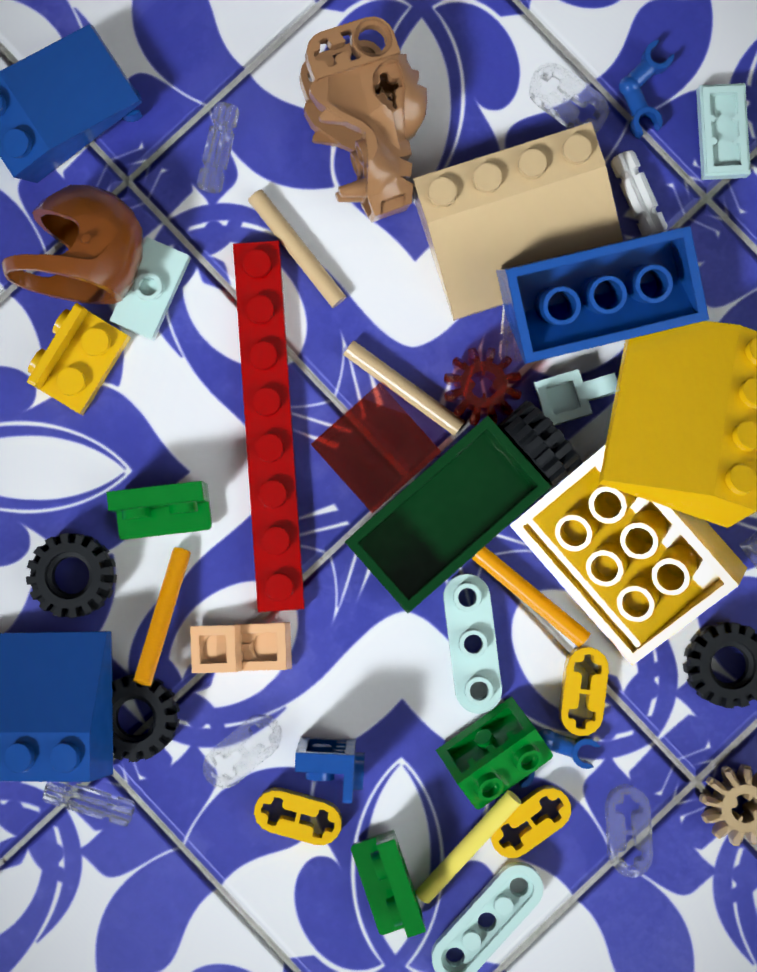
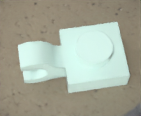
(568, 397)

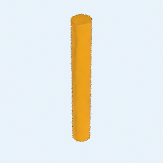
(531, 596)
(162, 617)

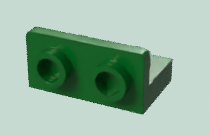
(161, 510)
(494, 753)
(388, 885)

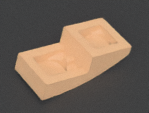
(241, 647)

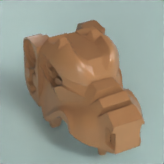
(351, 115)

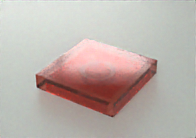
(376, 448)

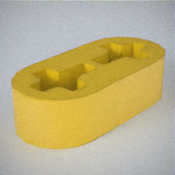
(594, 692)
(295, 827)
(537, 830)

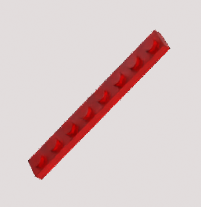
(268, 426)

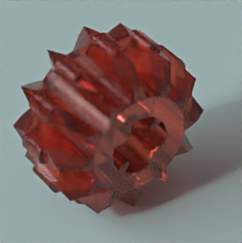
(466, 385)

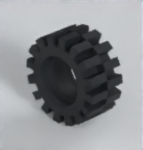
(541, 443)
(43, 575)
(699, 664)
(164, 719)

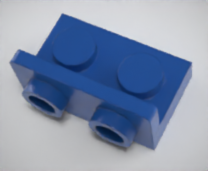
(329, 756)

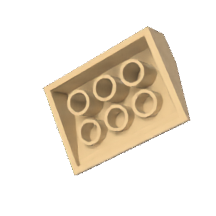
(514, 211)

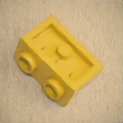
(77, 358)

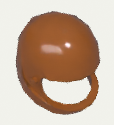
(101, 245)

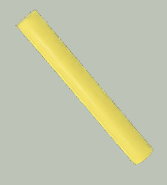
(468, 847)

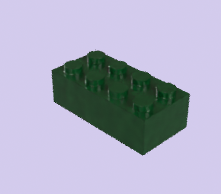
(447, 514)

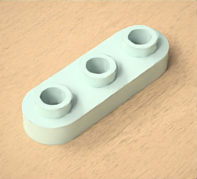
(479, 665)
(495, 898)

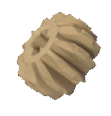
(724, 799)

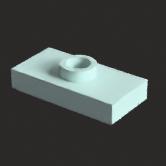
(723, 131)
(152, 289)

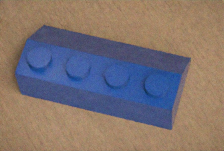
(603, 294)

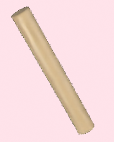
(297, 248)
(403, 387)

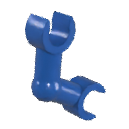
(631, 86)
(565, 746)

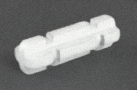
(638, 193)

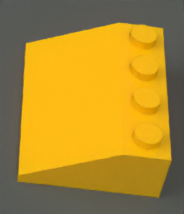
(687, 421)
(628, 559)

